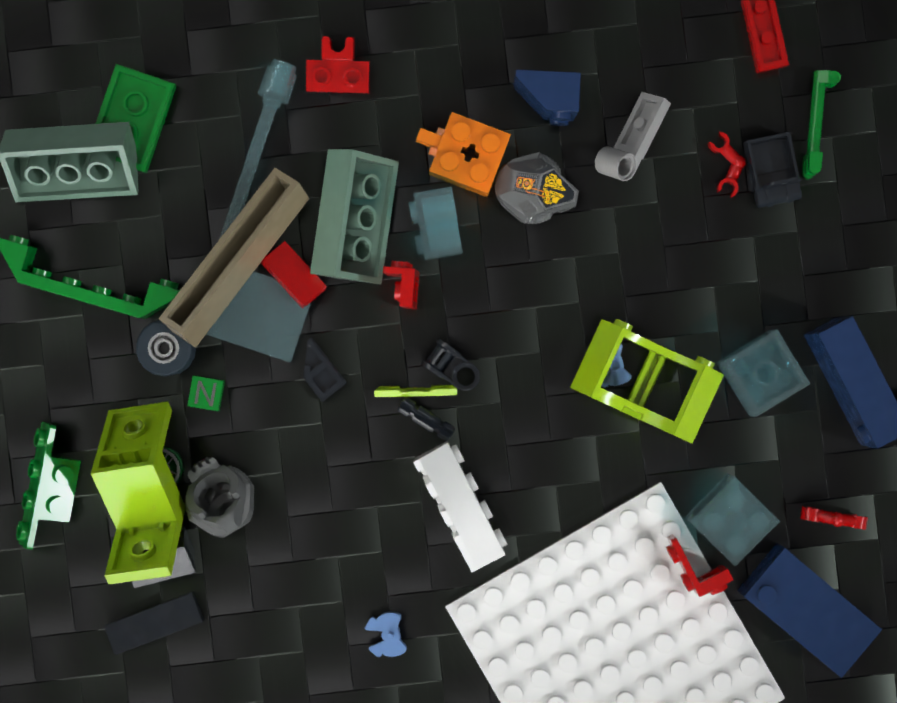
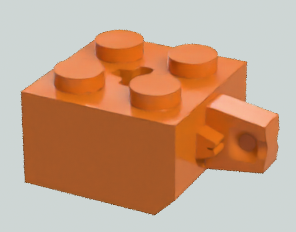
(459, 136)

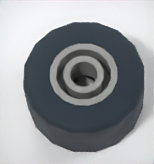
(168, 360)

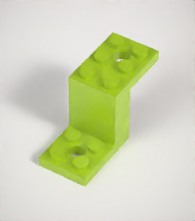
(138, 493)

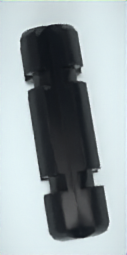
(426, 419)

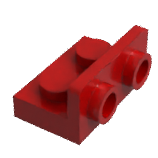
(407, 289)

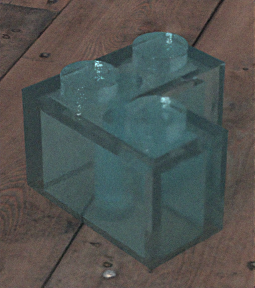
(437, 223)

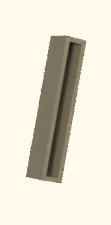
(234, 257)

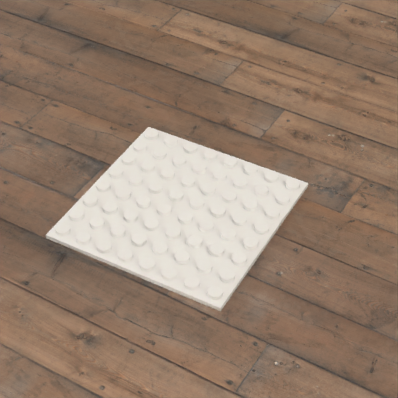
(612, 620)

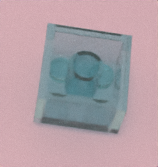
(763, 373)
(732, 519)

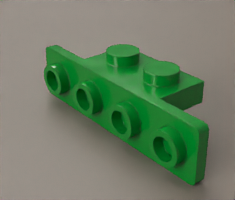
(50, 487)

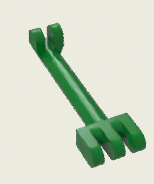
(813, 159)

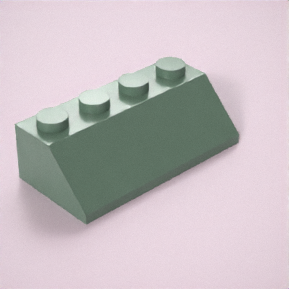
(58, 165)
(354, 216)

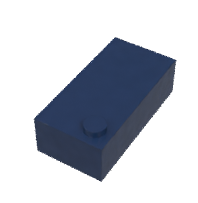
(855, 380)
(809, 610)

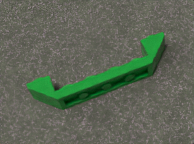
(20, 260)

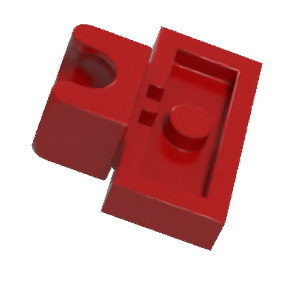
(337, 70)

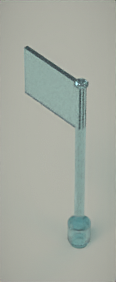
(262, 311)

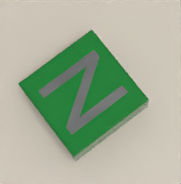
(206, 393)

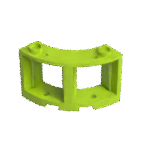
(600, 357)

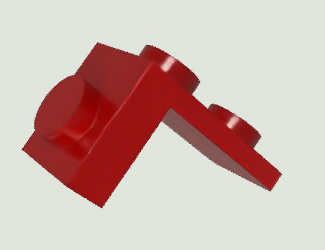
(711, 581)

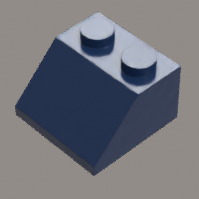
(550, 94)

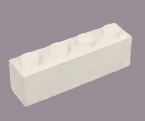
(460, 505)

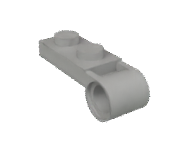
(634, 139)

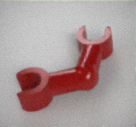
(737, 163)
(834, 518)

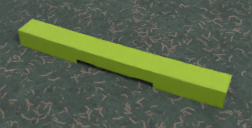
(396, 391)

